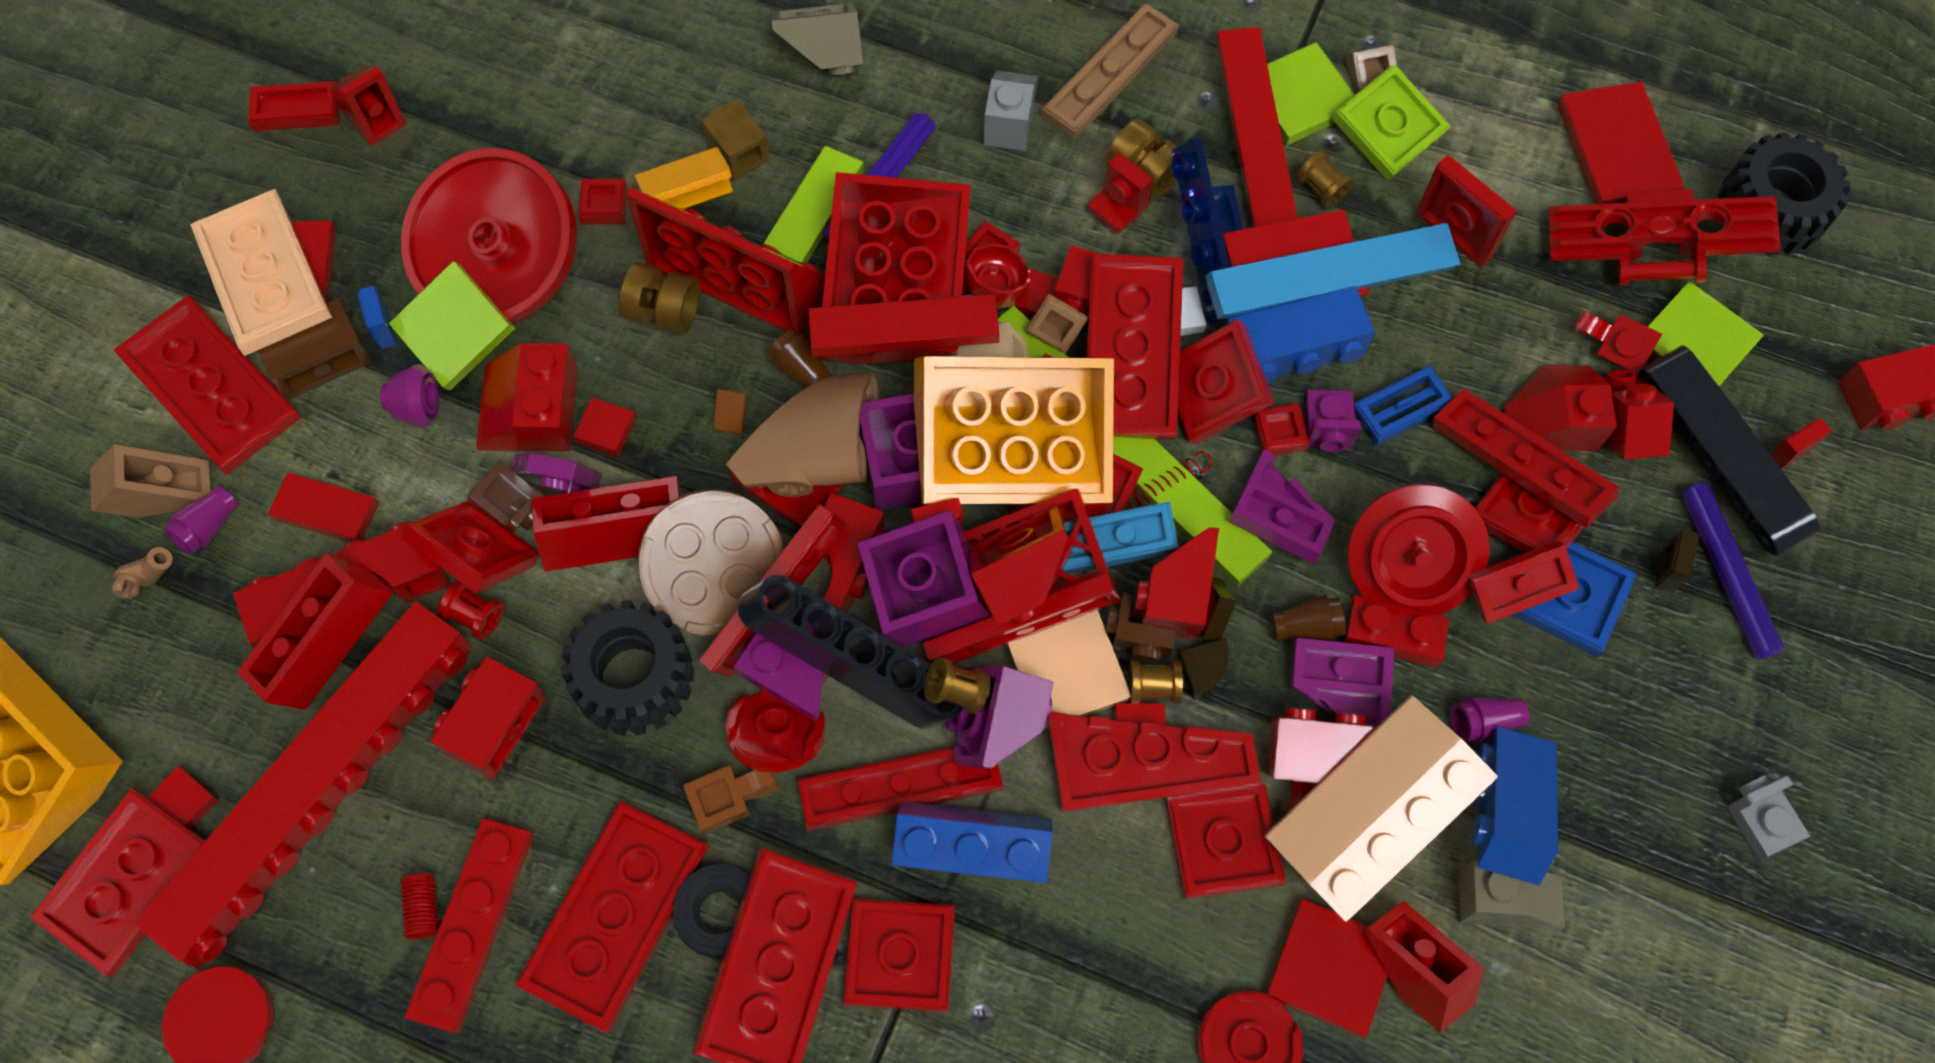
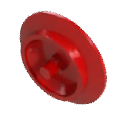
(1418, 548)

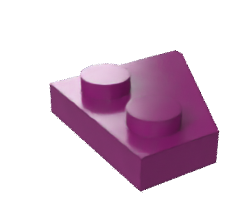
(556, 473)

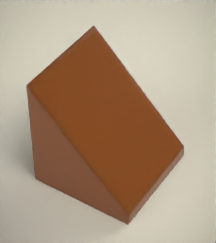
(730, 411)

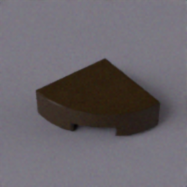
(1219, 610)
(1204, 666)

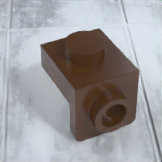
(506, 497)
(1144, 641)

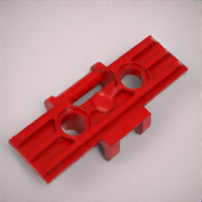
(1664, 217)

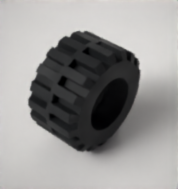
(1801, 172)
(604, 639)

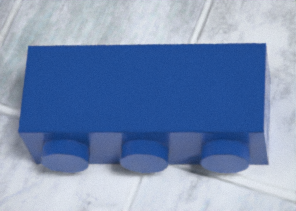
(1309, 333)
(1519, 809)
(972, 841)

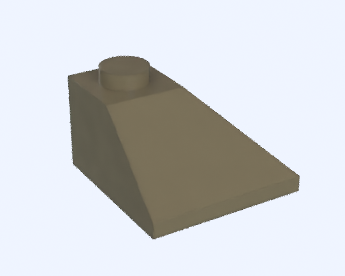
(823, 35)

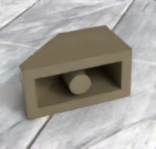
(1509, 902)

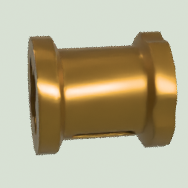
(1325, 179)
(1156, 681)
(957, 685)

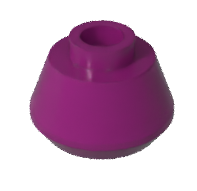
(411, 396)

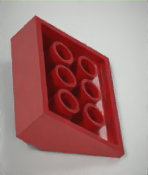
(895, 245)
(727, 264)

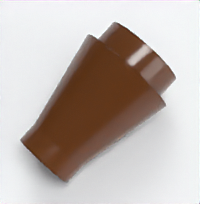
(794, 358)
(1314, 620)

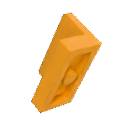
(688, 179)

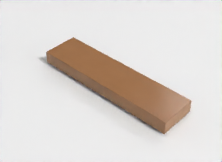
(1109, 71)

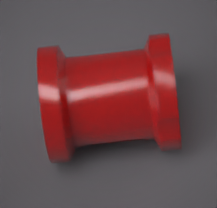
(471, 610)

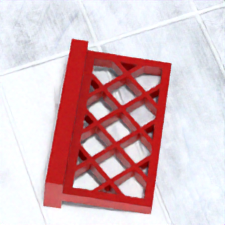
(1062, 602)

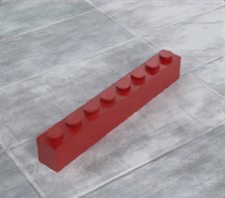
(303, 788)

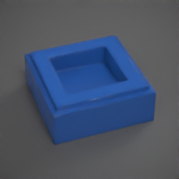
(377, 317)

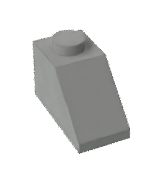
(1009, 110)

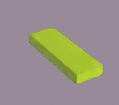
(810, 208)

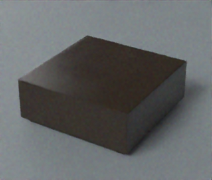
(1677, 560)

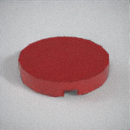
(772, 734)
(218, 1018)
(1249, 1030)

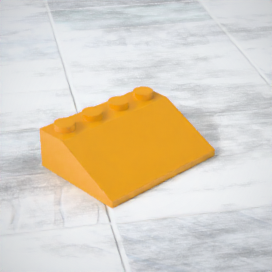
(1014, 428)
(48, 765)

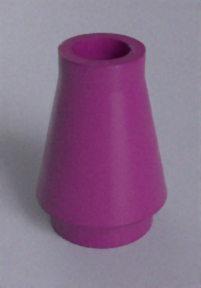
(200, 521)
(1478, 718)

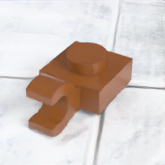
(722, 797)

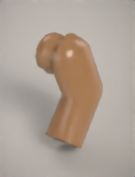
(141, 573)

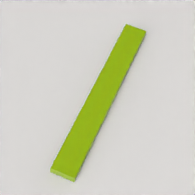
(1192, 505)

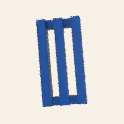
(1372, 422)

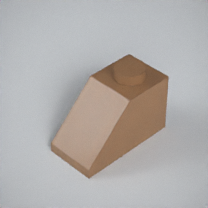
(146, 482)

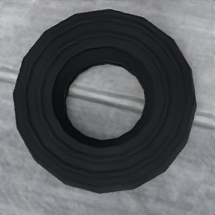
(689, 901)

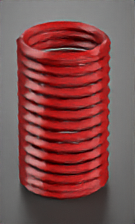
(415, 885)

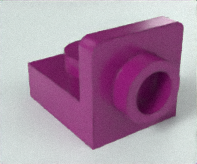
(1331, 419)

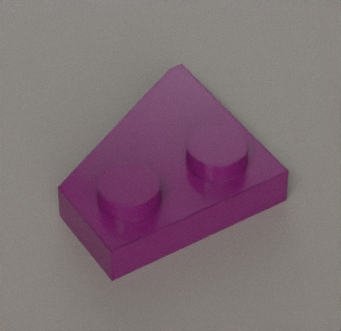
(1282, 512)
(782, 674)
(1344, 677)

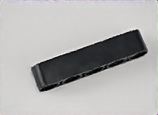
(1731, 452)
(831, 652)

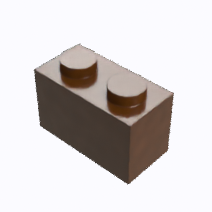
(315, 354)

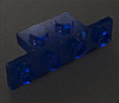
(1207, 213)

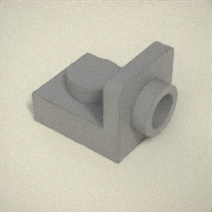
(1767, 816)

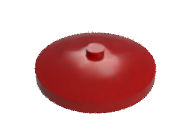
(499, 222)

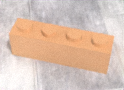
(1380, 807)

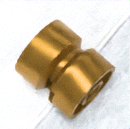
(1143, 147)
(653, 296)

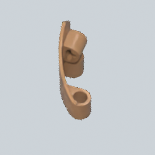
(810, 439)

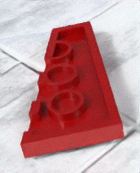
(1132, 762)

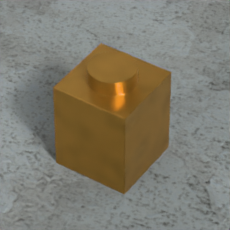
(737, 138)

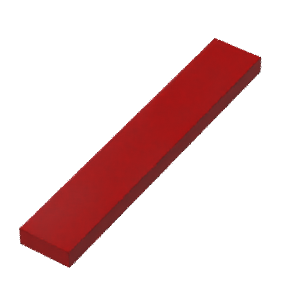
(1256, 126)

